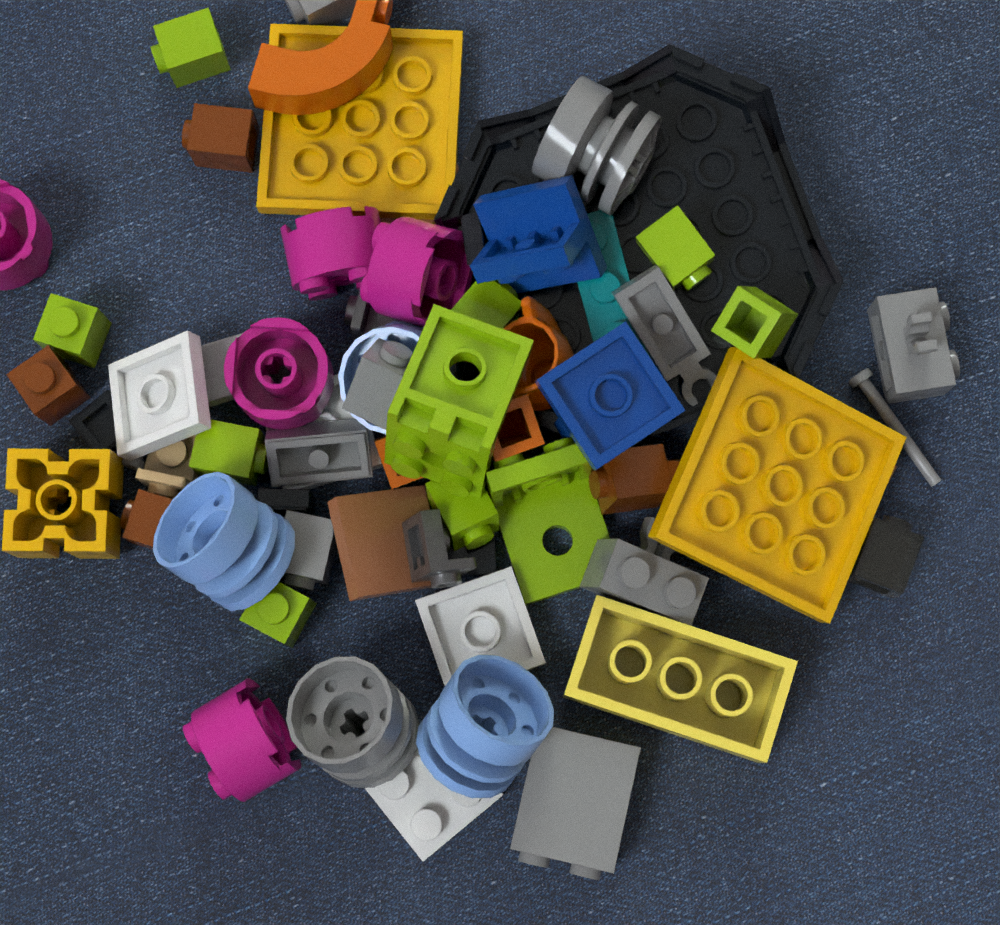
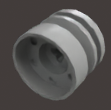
(593, 144)
(334, 705)

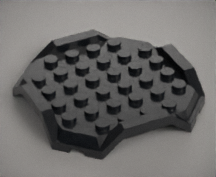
(727, 172)

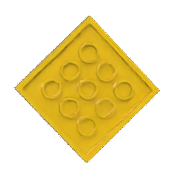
(380, 149)
(777, 486)

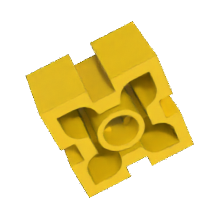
(43, 482)

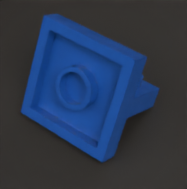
(537, 237)
(609, 396)

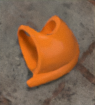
(548, 349)

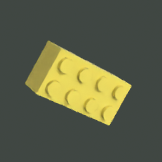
(680, 679)

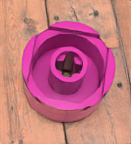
(23, 238)
(329, 250)
(414, 269)
(261, 353)
(242, 742)

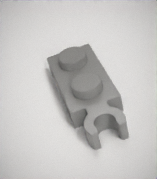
(665, 330)

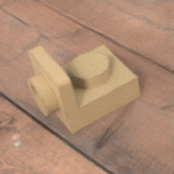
(168, 469)

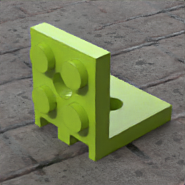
(451, 425)
(542, 496)

